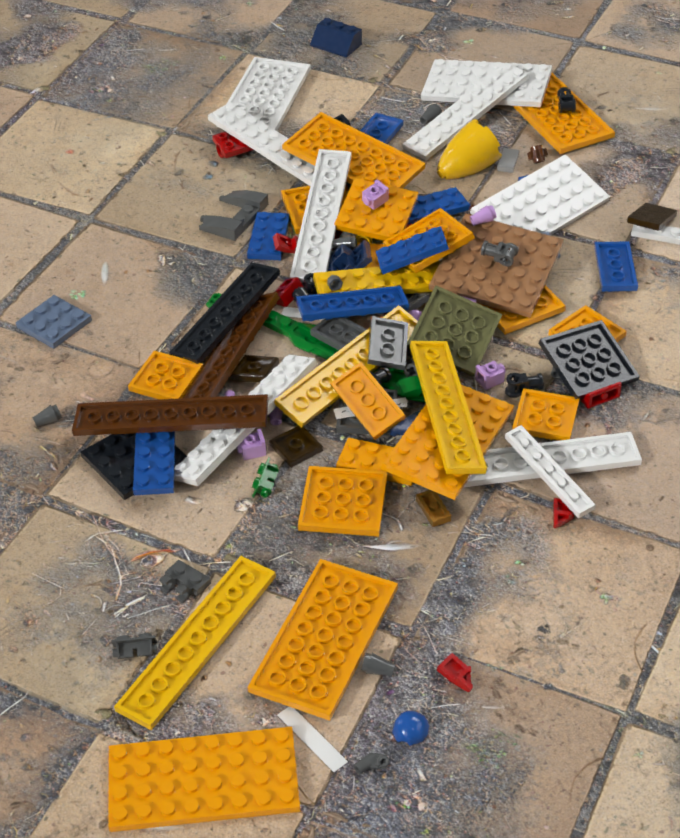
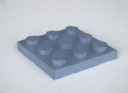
(53, 321)

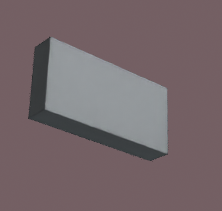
(508, 160)

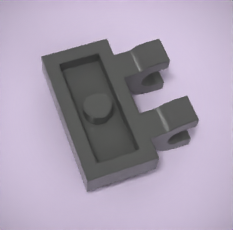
(188, 579)

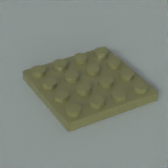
(461, 323)

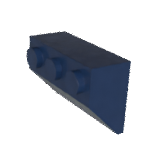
(336, 37)

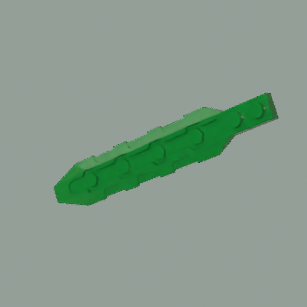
(301, 338)

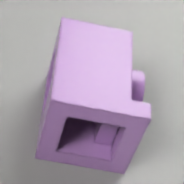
(375, 195)
(490, 374)
(252, 446)

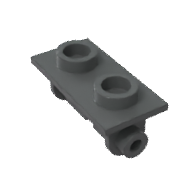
(143, 644)

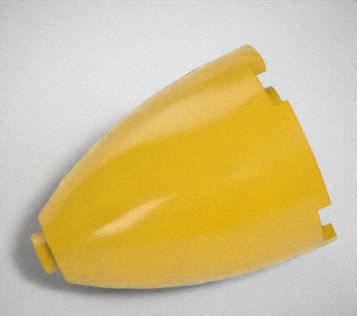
(469, 152)

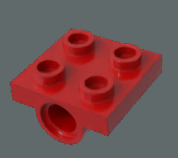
(229, 145)

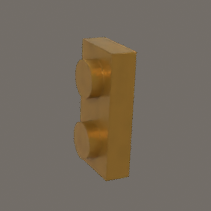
(433, 508)

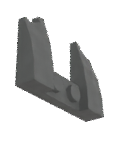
(232, 228)

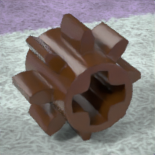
(537, 154)

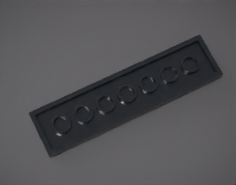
(225, 312)

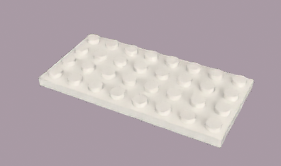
(454, 78)
(269, 89)
(547, 198)

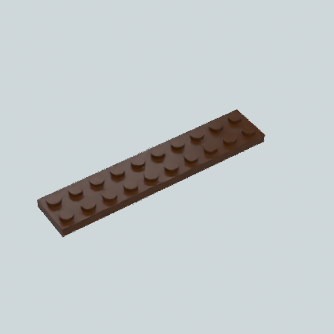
(231, 349)
(171, 415)

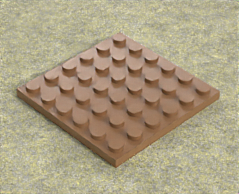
(491, 283)

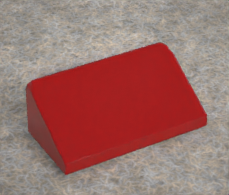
(286, 289)
(602, 395)

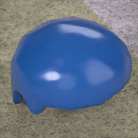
(410, 728)

